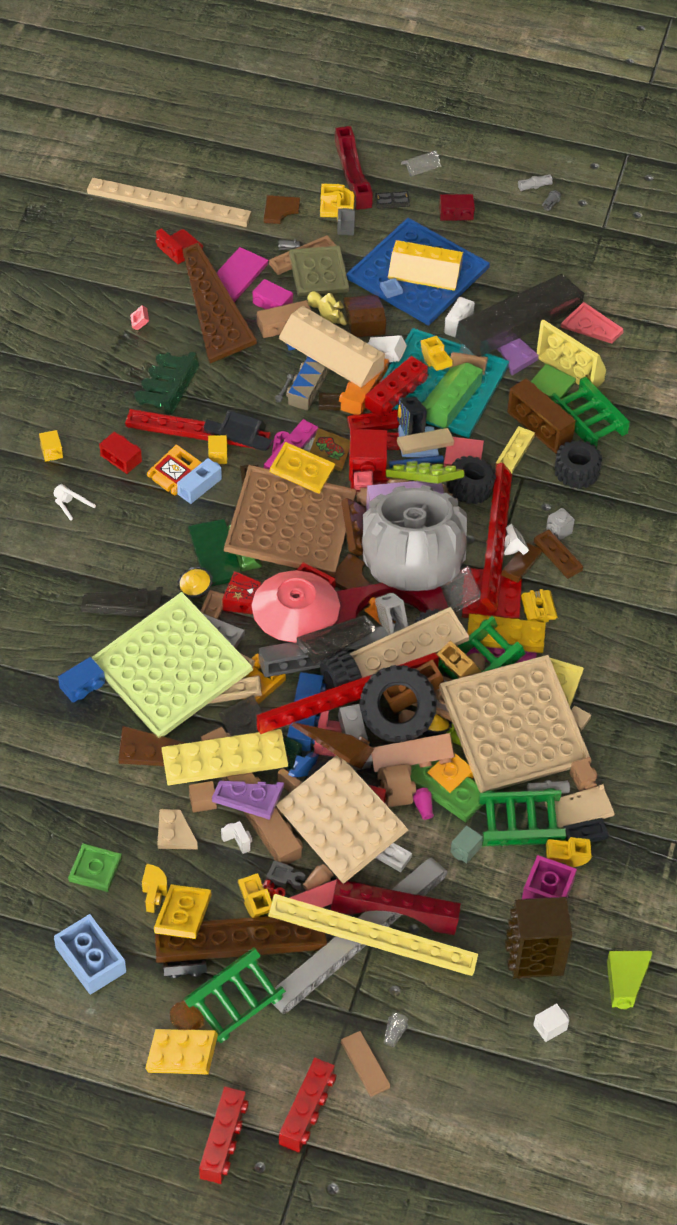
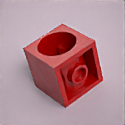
(368, 452)

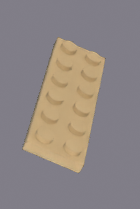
(411, 642)

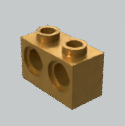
(457, 661)

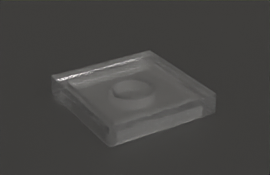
(461, 590)

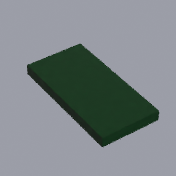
(209, 545)

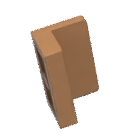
(460, 358)

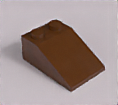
(365, 315)

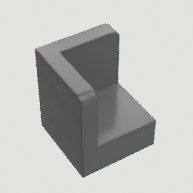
(346, 221)

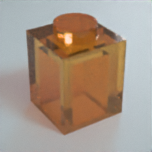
(186, 1018)

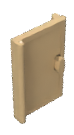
(590, 806)

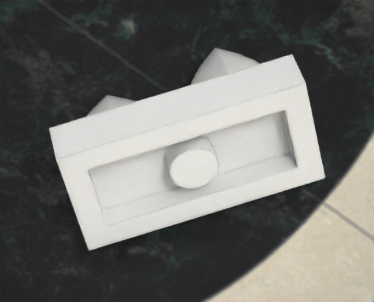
(514, 541)

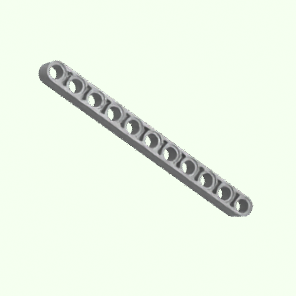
(341, 950)

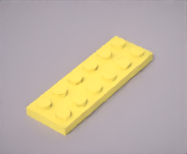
(224, 757)

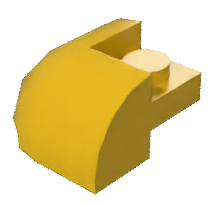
(334, 197)

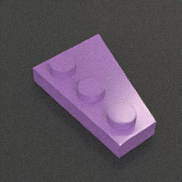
(518, 354)
(251, 798)

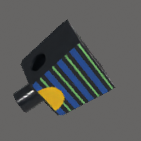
(411, 412)

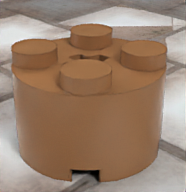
(397, 784)

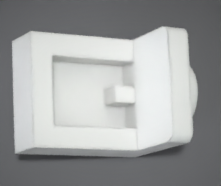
(236, 831)

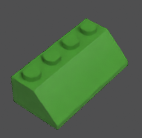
(452, 394)

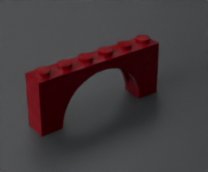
(356, 599)

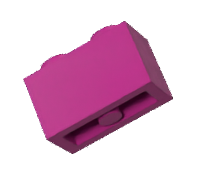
(270, 295)

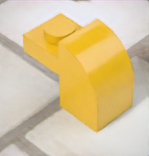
(255, 896)

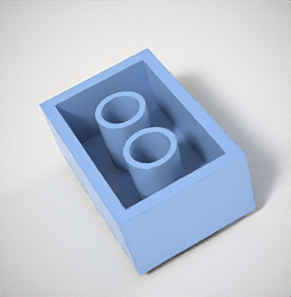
(90, 954)

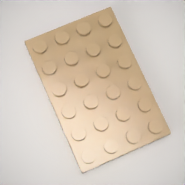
(341, 818)

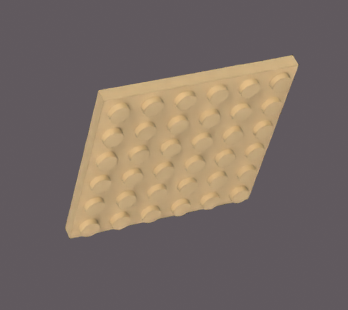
(514, 723)

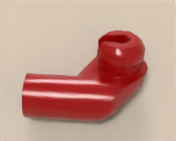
(269, 886)

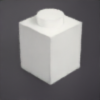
(551, 1022)

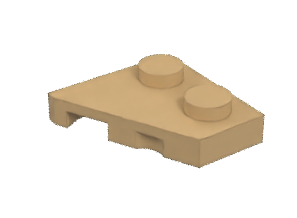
(174, 831)

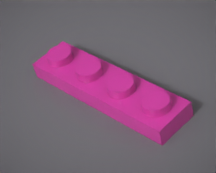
(299, 437)

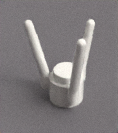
(64, 494)

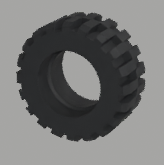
(413, 680)

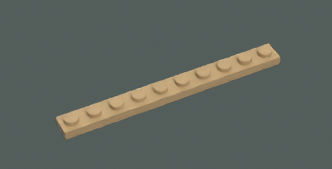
(169, 202)

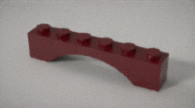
(351, 166)
(435, 913)

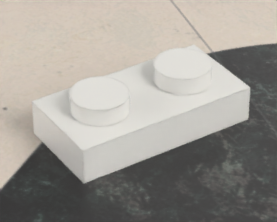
(395, 857)

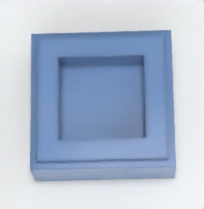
(391, 288)

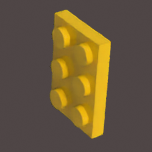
(302, 467)
(182, 911)
(181, 1051)

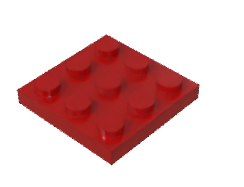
(508, 599)

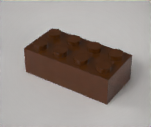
(540, 415)

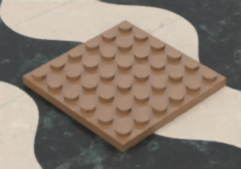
(288, 522)

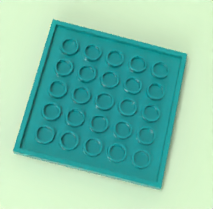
(471, 413)

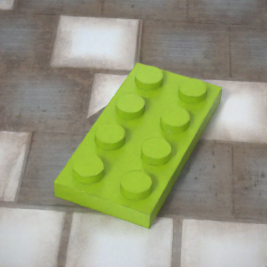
(424, 472)

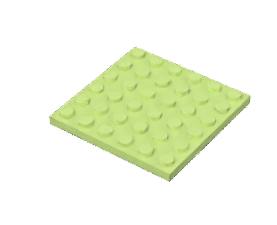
(171, 665)

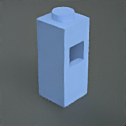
(199, 480)

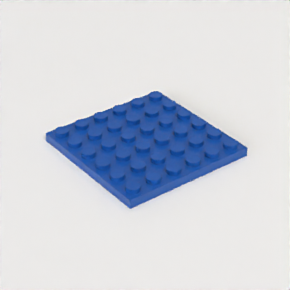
(417, 300)

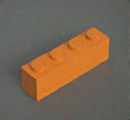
(354, 397)

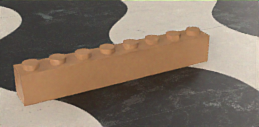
(274, 833)

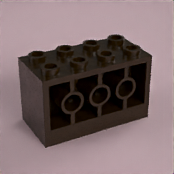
(538, 937)

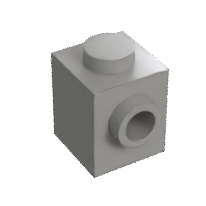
(560, 523)

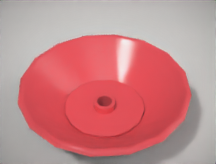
(290, 617)

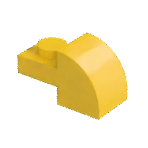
(434, 353)
(571, 852)
(155, 885)

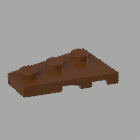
(353, 521)

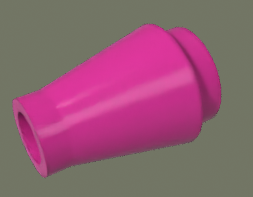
(423, 802)

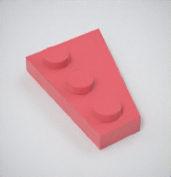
(592, 324)

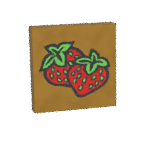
(330, 448)

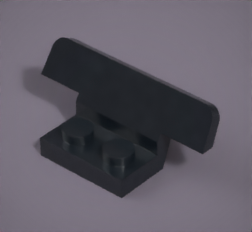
(240, 430)

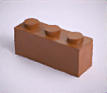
(402, 697)

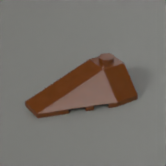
(347, 747)

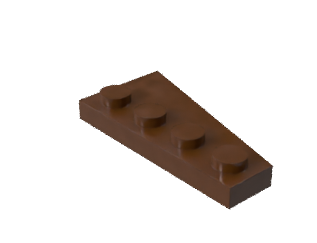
(143, 747)

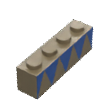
(306, 384)

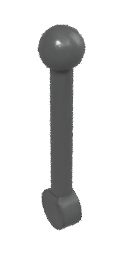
(278, 398)

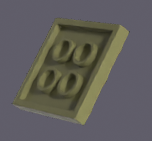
(319, 270)

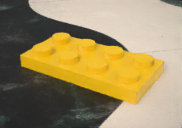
(527, 633)

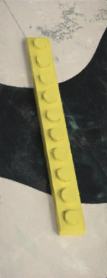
(373, 935)

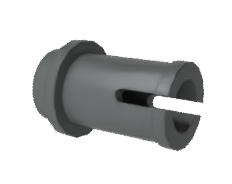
(553, 197)
(288, 244)

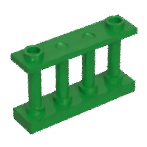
(598, 401)
(511, 655)
(514, 836)
(232, 973)

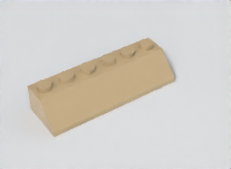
(332, 346)

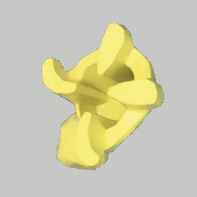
(327, 307)

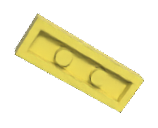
(516, 448)

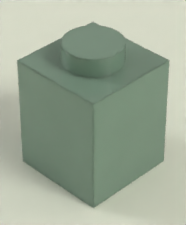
(466, 844)

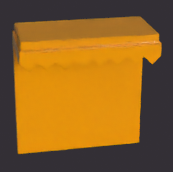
(451, 774)

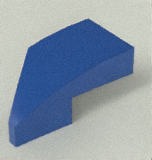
(303, 765)

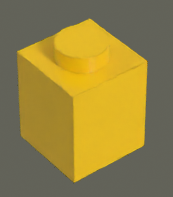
(50, 445)
(218, 449)

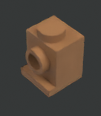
(583, 774)

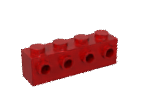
(395, 386)
(307, 1104)
(223, 1134)

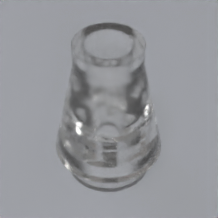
(395, 1028)

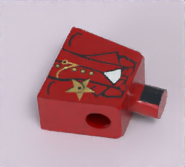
(240, 594)

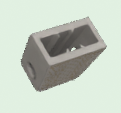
(391, 608)

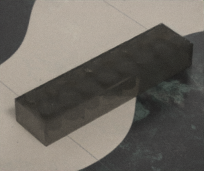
(519, 315)

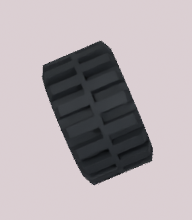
(580, 453)
(475, 484)
(339, 669)

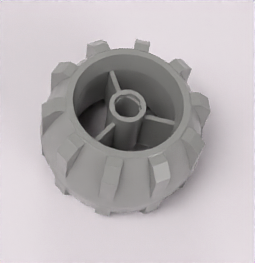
(414, 538)

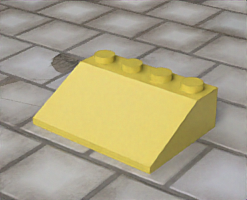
(569, 355)

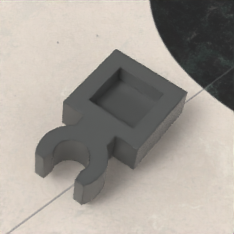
(283, 874)

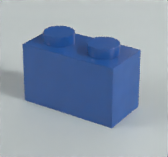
(81, 679)

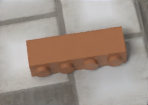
(415, 752)

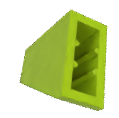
(626, 975)

